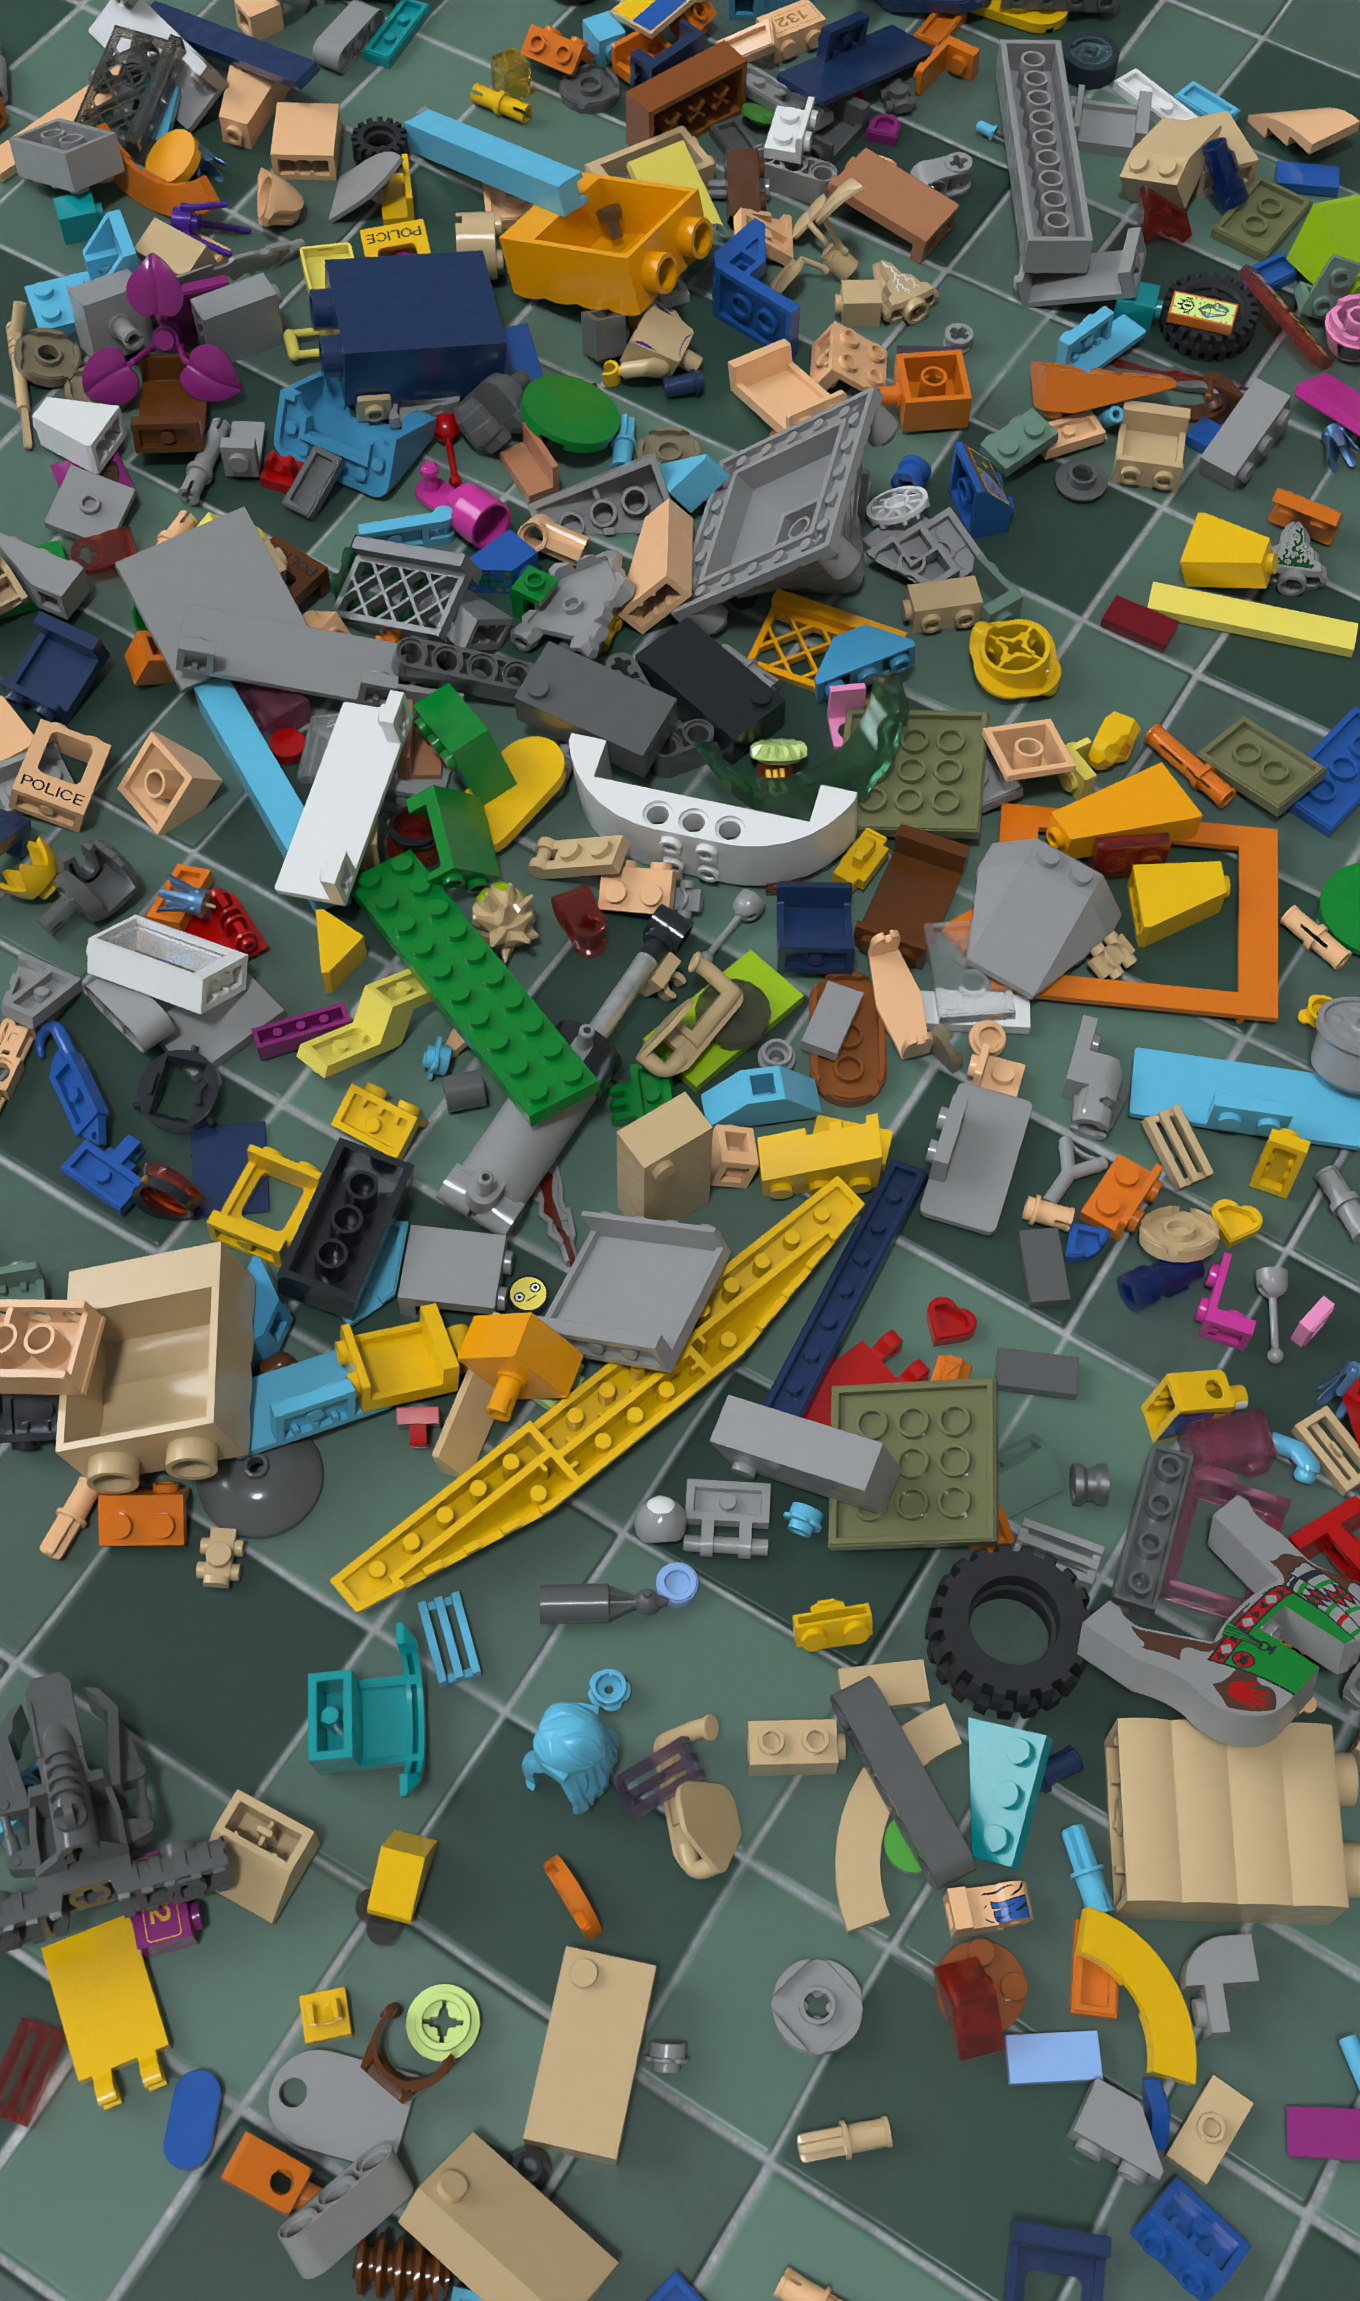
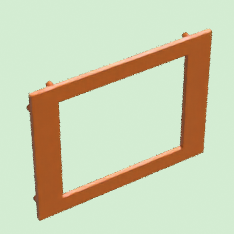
(1256, 930)

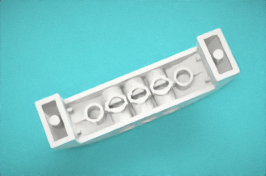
(709, 836)

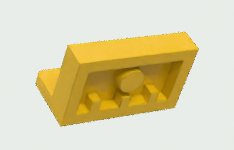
(377, 1120)

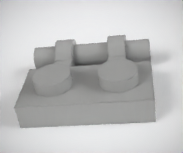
(727, 1505)

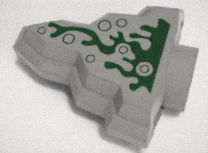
(1297, 562)

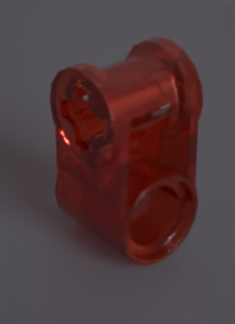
(108, 547)
(581, 920)

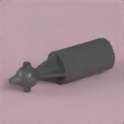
(593, 1603)

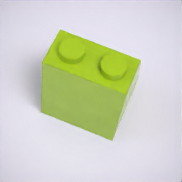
(1328, 230)

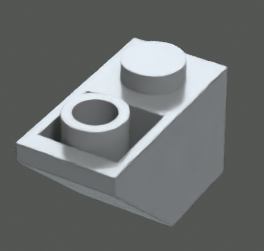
(1117, 2130)

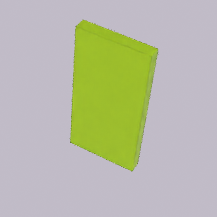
(713, 1060)

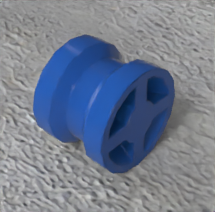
(911, 472)

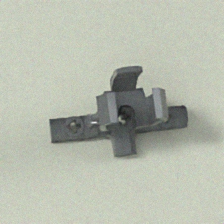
(78, 1827)

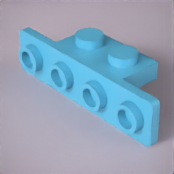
(1098, 340)

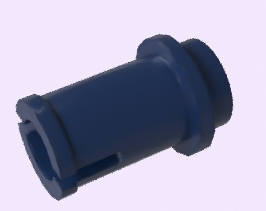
(683, 384)
(1061, 1766)

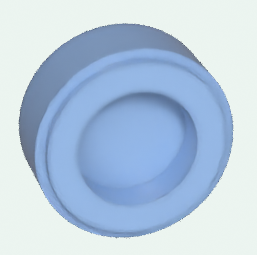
(677, 1583)

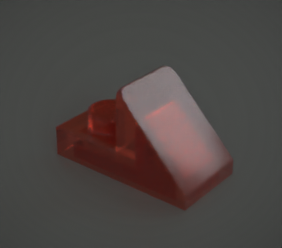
(1159, 214)

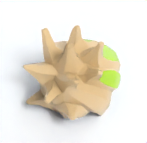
(504, 918)

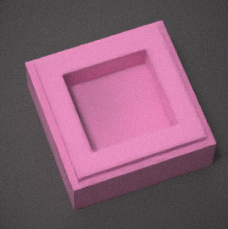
(1313, 1322)

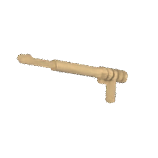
(14, 330)

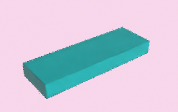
(396, 33)

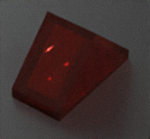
(970, 2008)

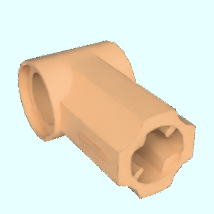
(556, 541)

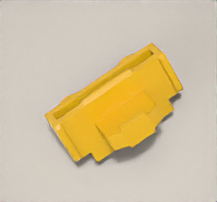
(862, 860)
(832, 1625)

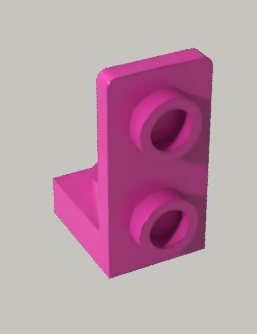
(1217, 1325)

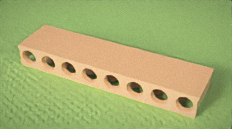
(48, 1351)

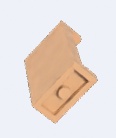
(778, 387)

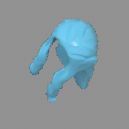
(574, 1751)

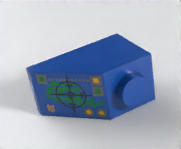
(503, 563)

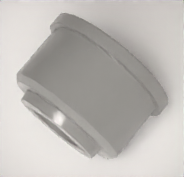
(1338, 1044)

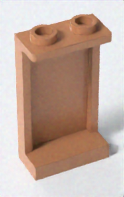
(898, 202)

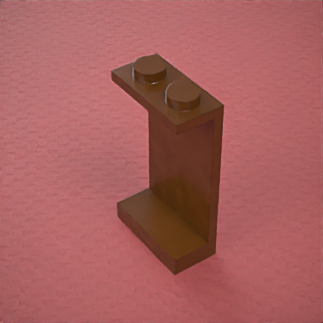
(167, 414)
(914, 891)

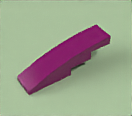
(1323, 2133)

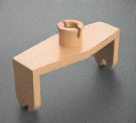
(898, 997)

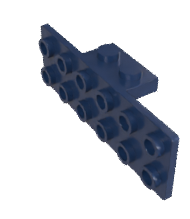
(852, 60)

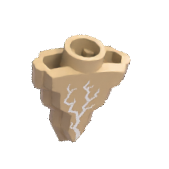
(903, 294)

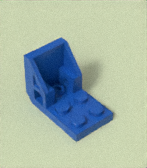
(744, 299)

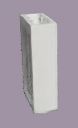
(167, 964)

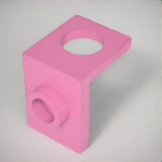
(842, 698)

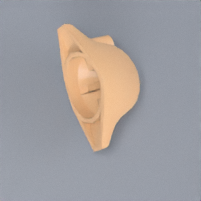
(277, 200)

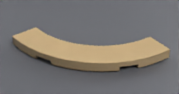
(864, 1822)

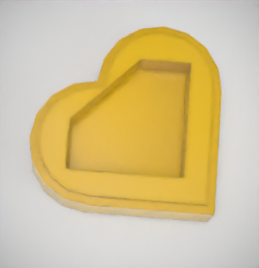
(1236, 1221)

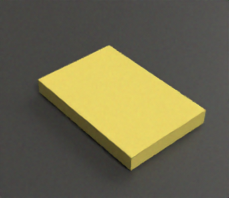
(673, 167)

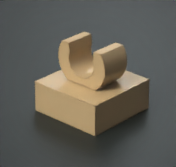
(661, 976)

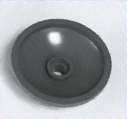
(264, 1501)

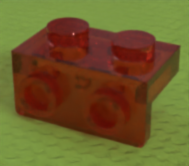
(1119, 853)

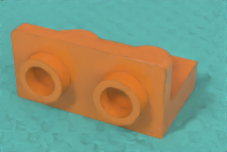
(1317, 518)
(1120, 1197)

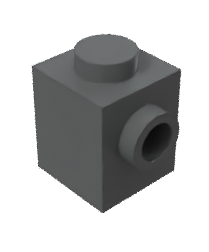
(604, 334)

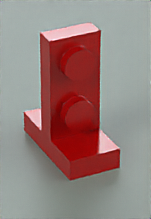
(1332, 1537)

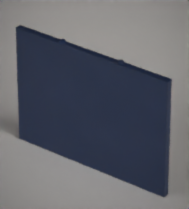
(218, 1162)

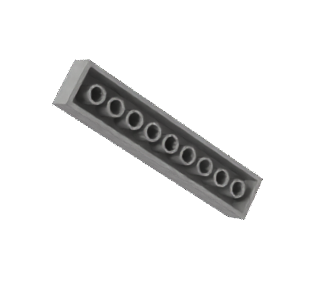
(1043, 157)

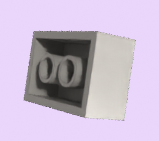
(67, 155)

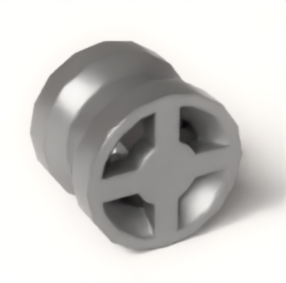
(1089, 1484)

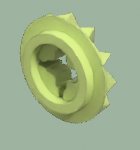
(778, 751)
(427, 2007)

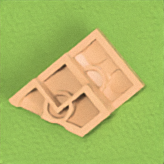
(1309, 127)

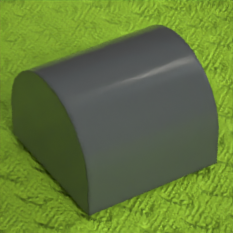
(464, 1091)

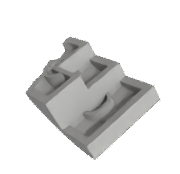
(929, 550)

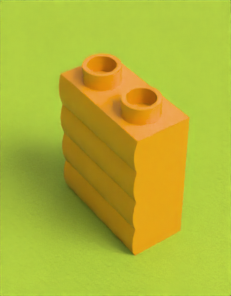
(580, 264)

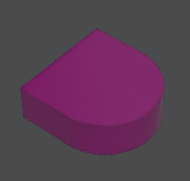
(883, 130)

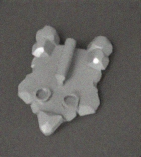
(578, 605)

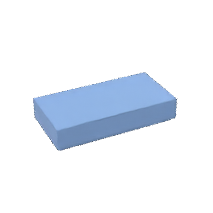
(1052, 2058)

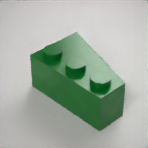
(463, 743)

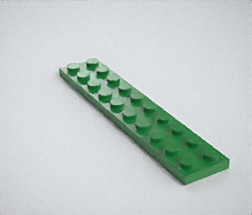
(473, 989)

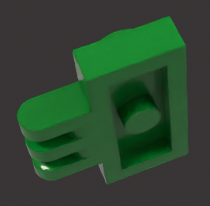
(639, 1096)

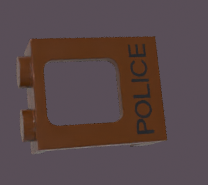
(306, 572)

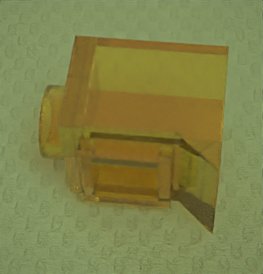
(513, 72)

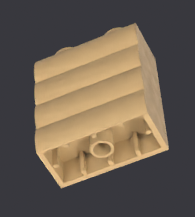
(167, 1370)
(1227, 1826)

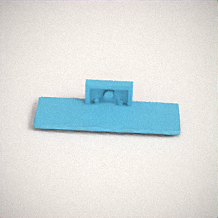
(1243, 1097)

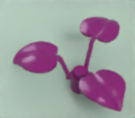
(157, 291)

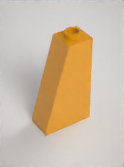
(1135, 805)

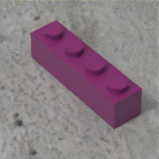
(289, 1033)

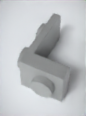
(243, 449)

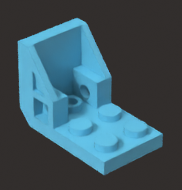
(107, 246)

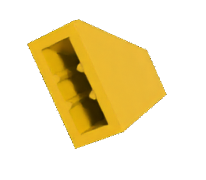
(1226, 556)
(1174, 897)

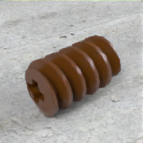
(399, 2270)

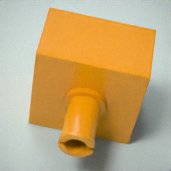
(519, 1360)

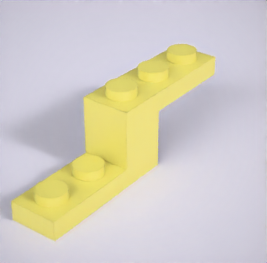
(377, 1026)

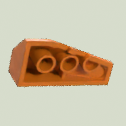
(1069, 389)

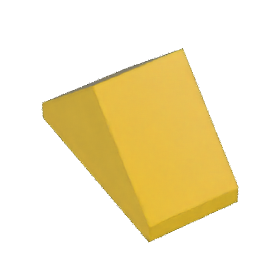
(339, 949)
(400, 1875)

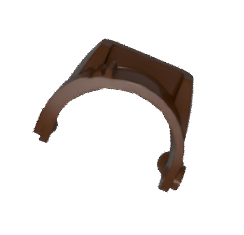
(1220, 407)
(379, 2068)

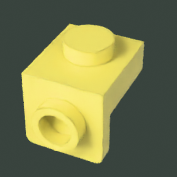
(1082, 780)

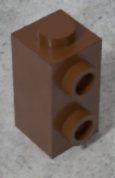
(742, 181)

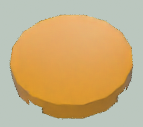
(174, 156)

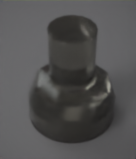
(610, 216)

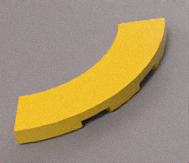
(1153, 1988)

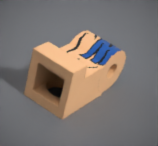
(987, 1908)

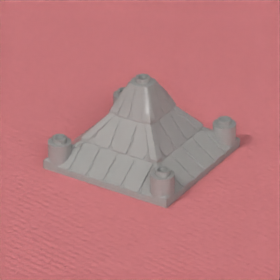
(788, 512)

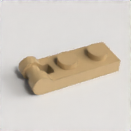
(578, 857)

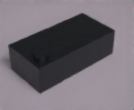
(712, 688)
(345, 1229)

